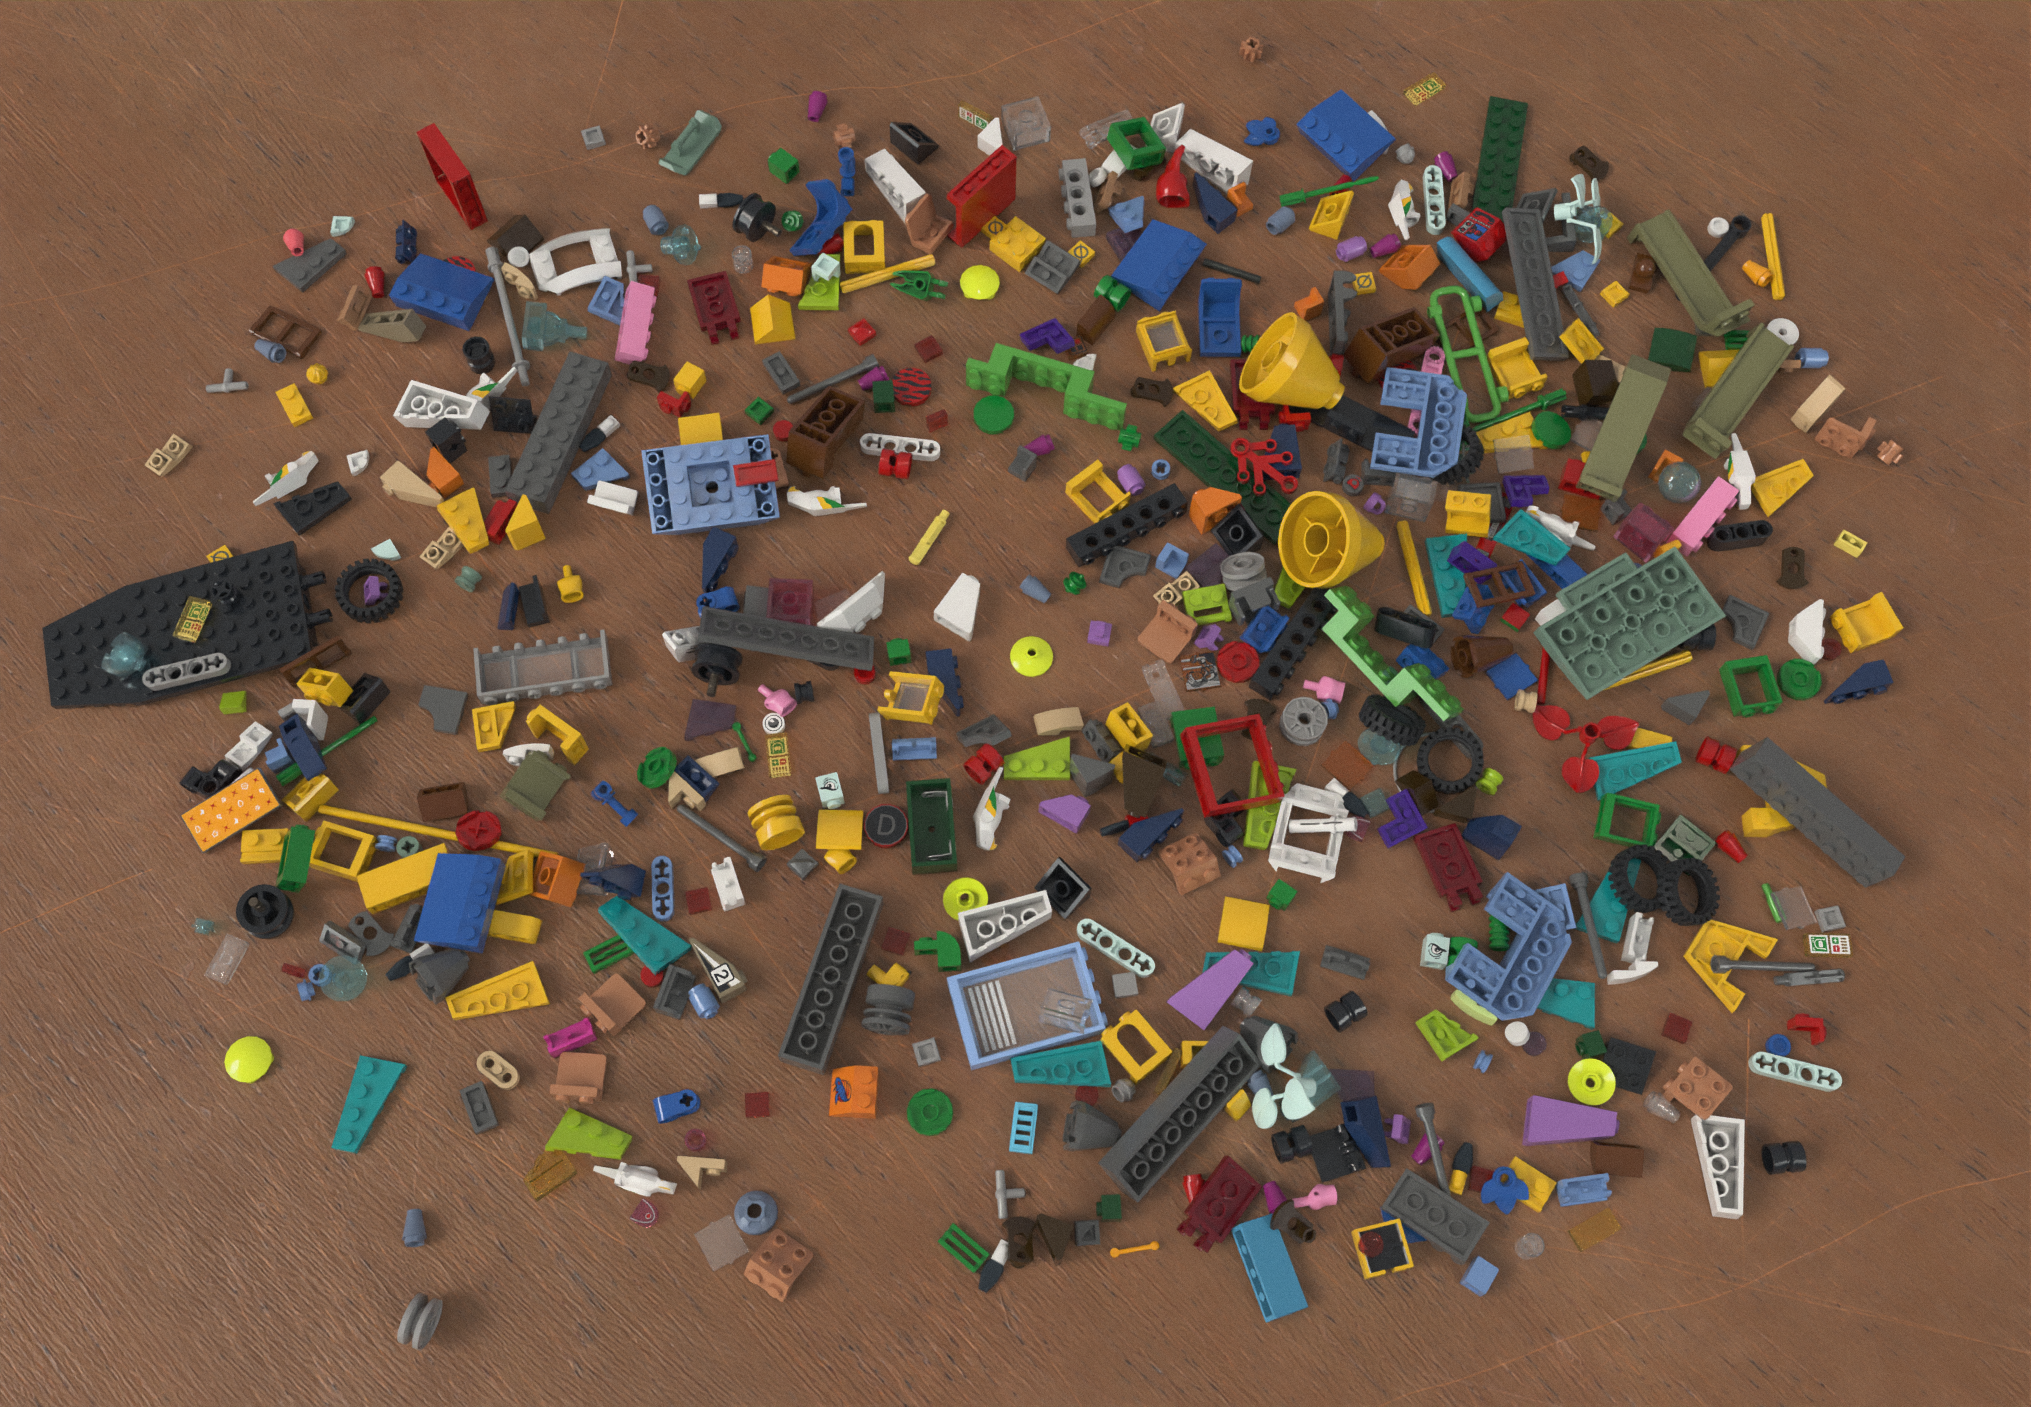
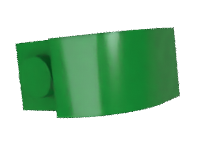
(945, 946)

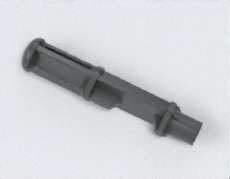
(1578, 307)
(1810, 977)

